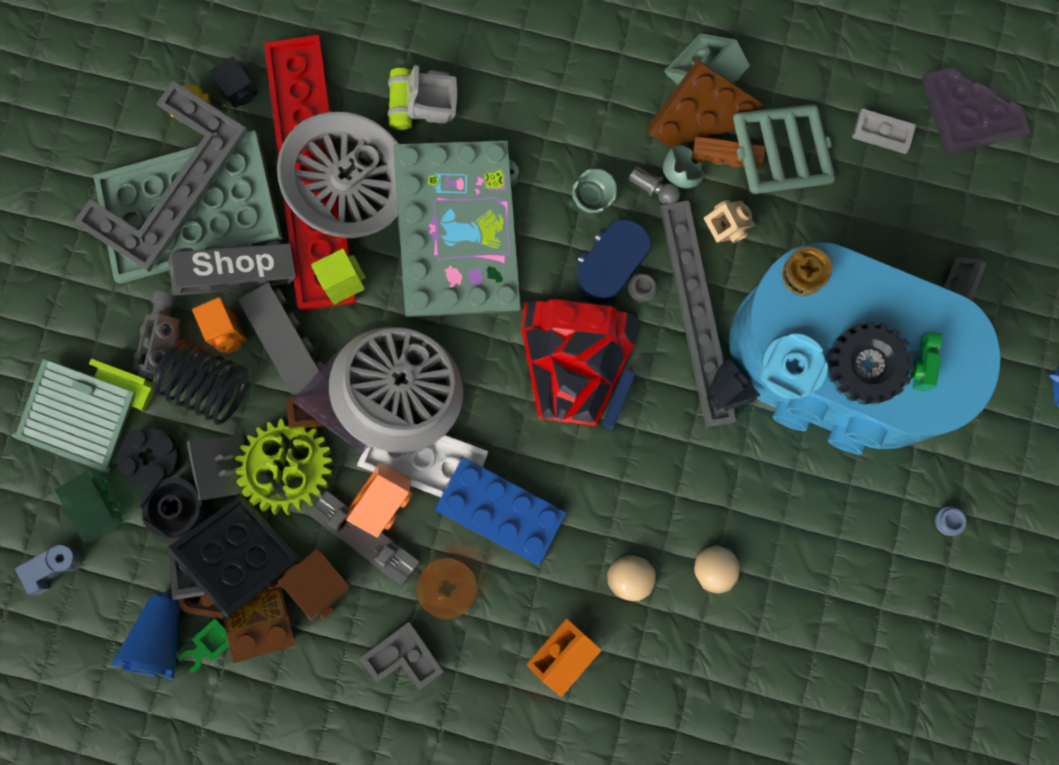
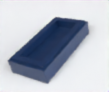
(618, 400)

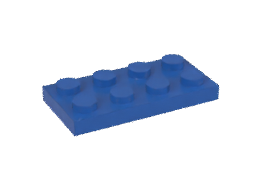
(500, 511)

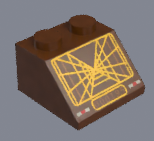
(259, 626)

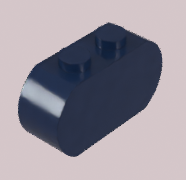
(612, 261)

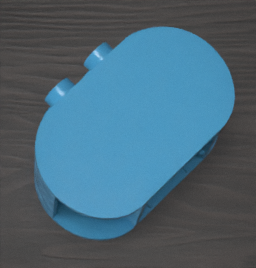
(862, 293)

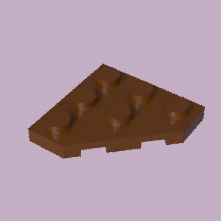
(700, 107)

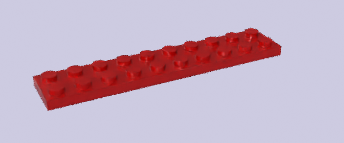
(297, 94)

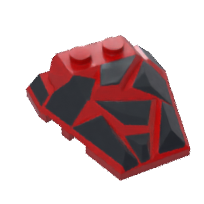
(575, 357)

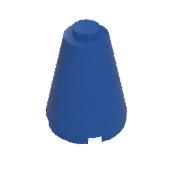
(152, 639)

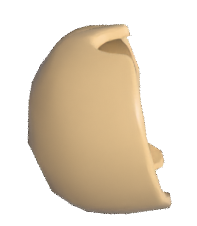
(717, 569)
(631, 578)

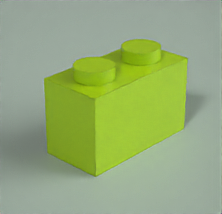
(339, 276)

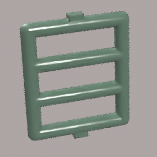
(789, 115)

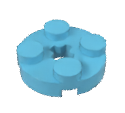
(811, 361)

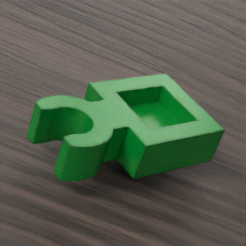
(928, 364)
(209, 642)

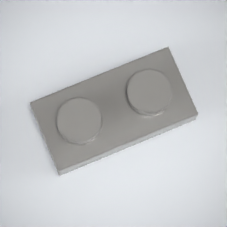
(884, 131)

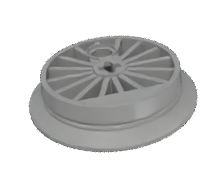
(373, 145)
(374, 423)

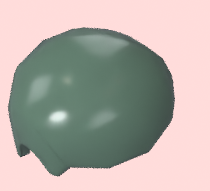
(681, 169)
(594, 190)

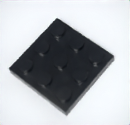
(233, 555)

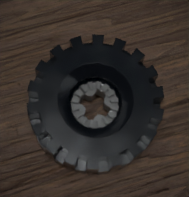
(884, 350)

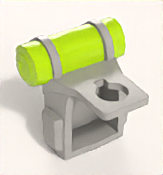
(420, 97)

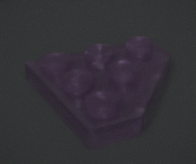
(970, 113)

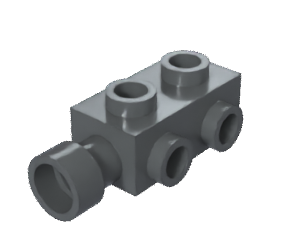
(163, 335)

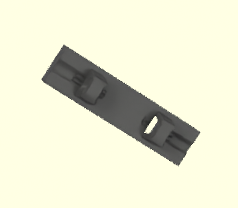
(379, 551)

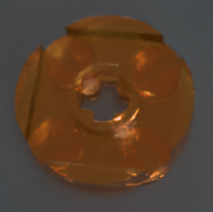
(436, 602)

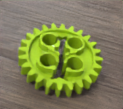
(257, 464)

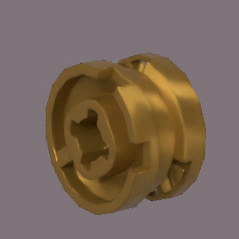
(807, 270)

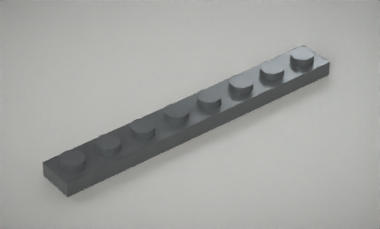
(694, 305)

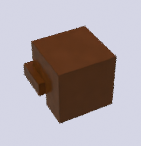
(314, 586)

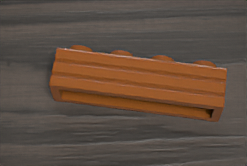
(723, 152)

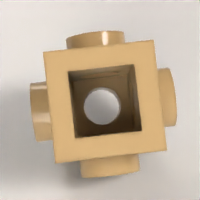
(729, 221)

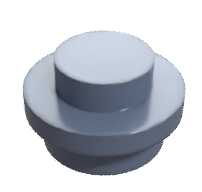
(950, 521)

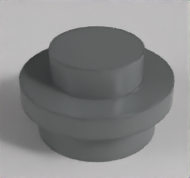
(642, 287)

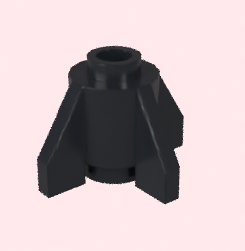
(730, 388)

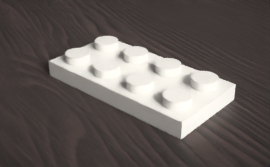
(427, 467)

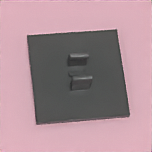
(214, 466)

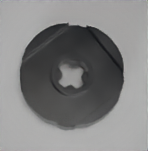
(139, 442)

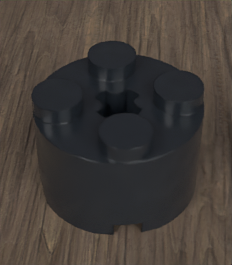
(160, 514)

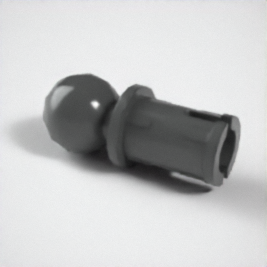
(666, 192)

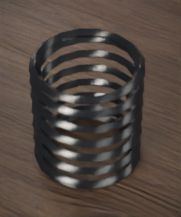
(219, 393)

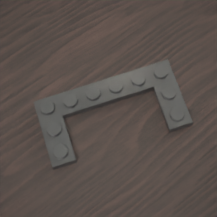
(151, 240)

